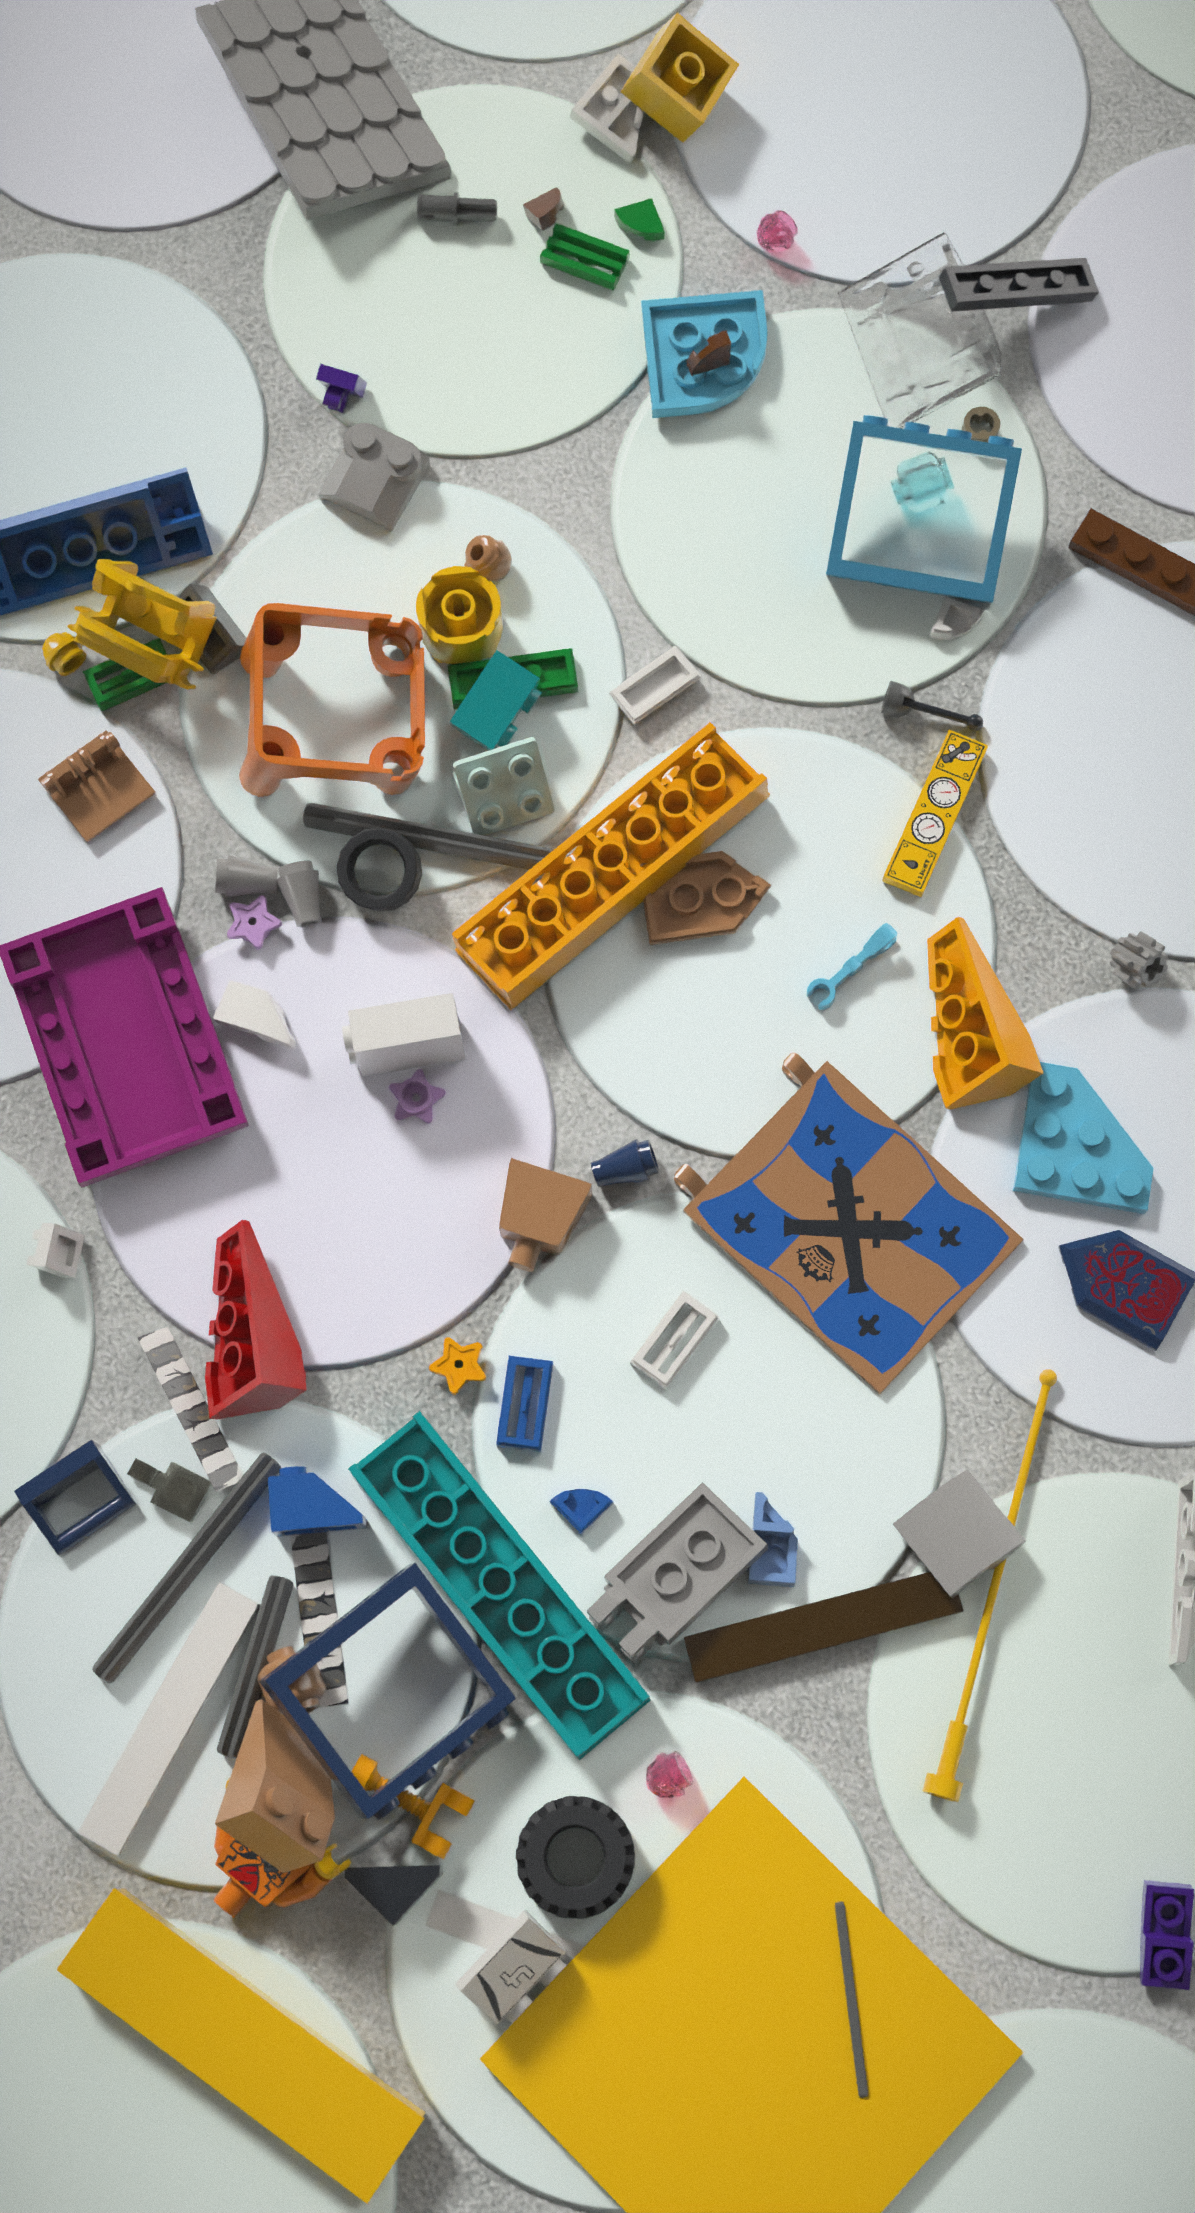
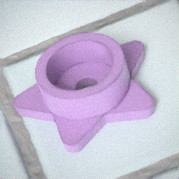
(252, 933)
(416, 1085)

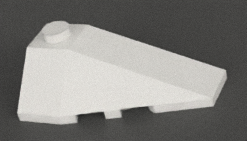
(1183, 1590)

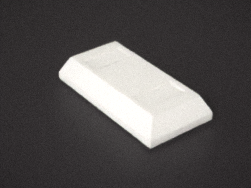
(654, 685)

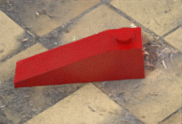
(255, 1345)

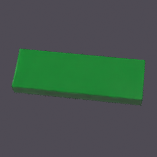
(553, 668)

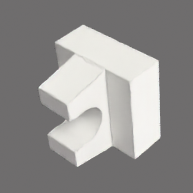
(56, 1250)

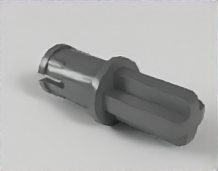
(453, 208)

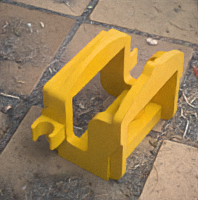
(151, 609)

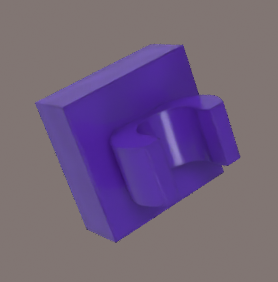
(339, 386)

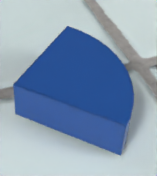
(581, 1507)

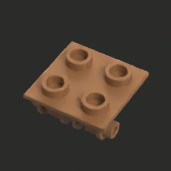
(96, 785)

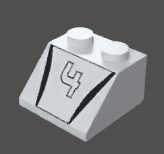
(511, 1968)

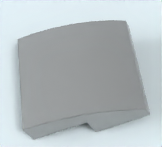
(959, 1533)

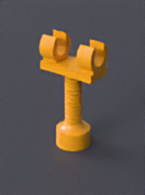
(367, 1774)

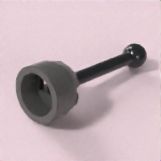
(900, 701)

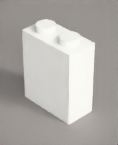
(404, 1035)

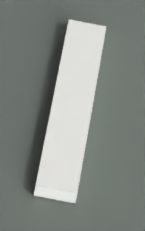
(168, 1719)

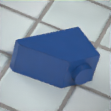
(308, 1505)

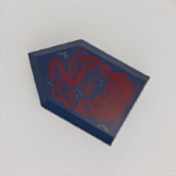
(1127, 1284)

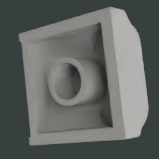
(375, 474)

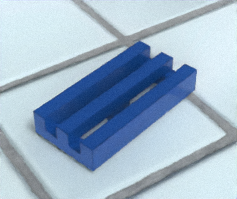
(519, 1442)

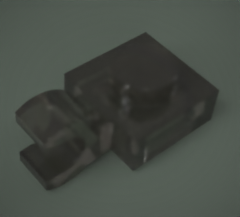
(177, 1489)

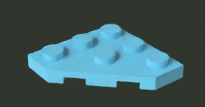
(1077, 1146)

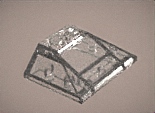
(911, 340)

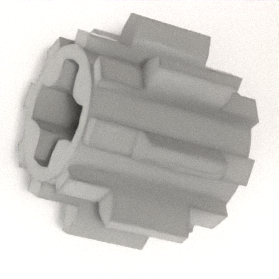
(1139, 960)

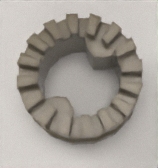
(979, 415)

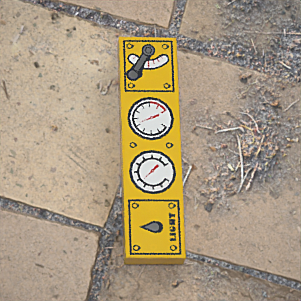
(935, 813)

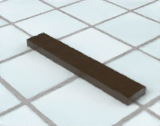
(818, 1626)

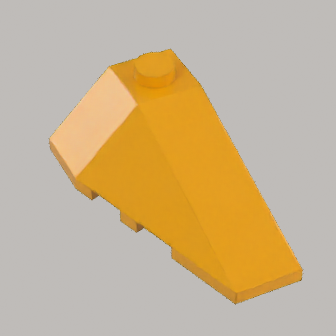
(979, 1033)

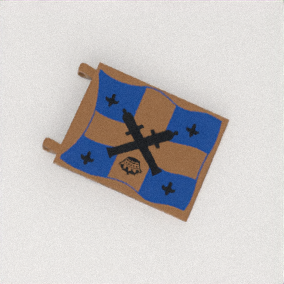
(850, 1224)

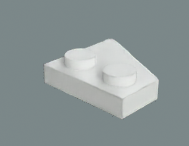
(609, 113)

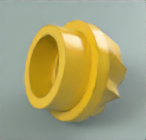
(63, 653)

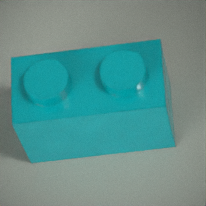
(496, 702)

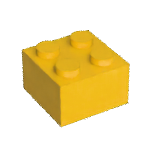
(680, 78)

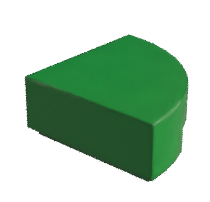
(641, 219)

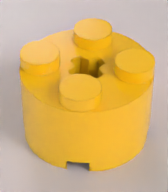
(462, 638)

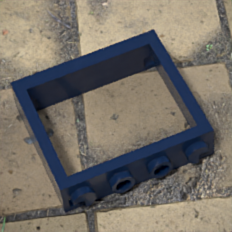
(451, 1744)

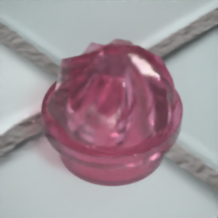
(776, 231)
(668, 1775)

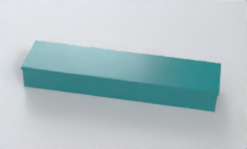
(500, 1586)

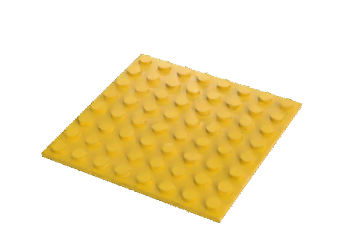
(711, 2042)

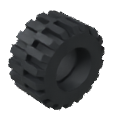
(533, 1865)

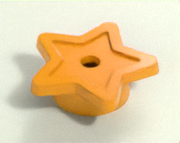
(446, 1364)

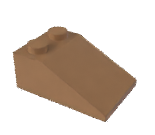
(278, 1794)

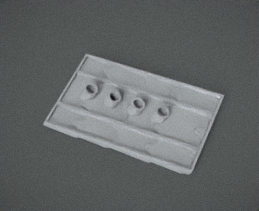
(324, 100)

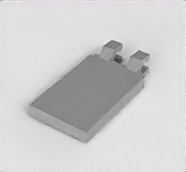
(677, 1571)

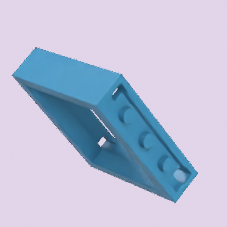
(954, 441)

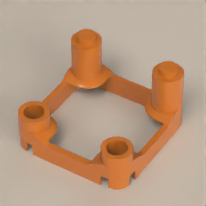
(275, 753)

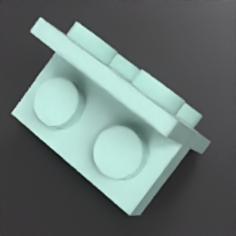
(503, 787)

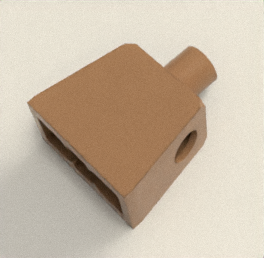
(540, 1211)

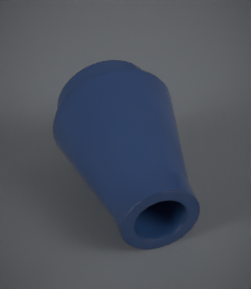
(626, 1165)

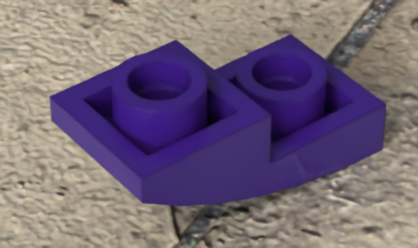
(1165, 1935)

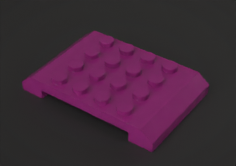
(123, 1037)

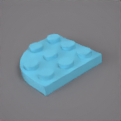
(682, 325)

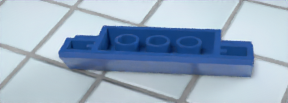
(57, 546)

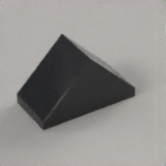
(393, 1888)

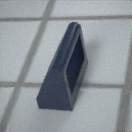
(62, 1476)

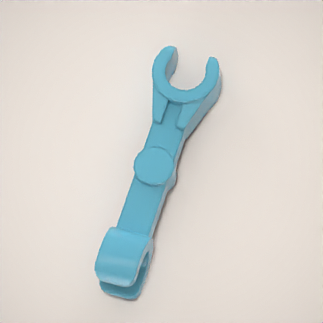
(877, 944)

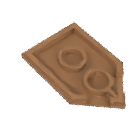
(703, 900)

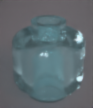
(922, 482)

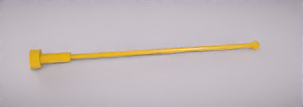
(943, 1782)

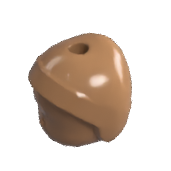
(488, 557)

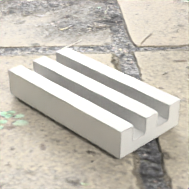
(652, 1371)

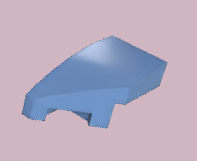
(779, 1562)

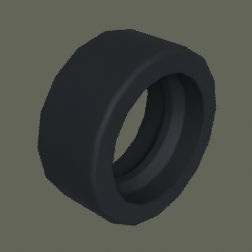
(347, 862)

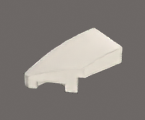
(253, 1012)

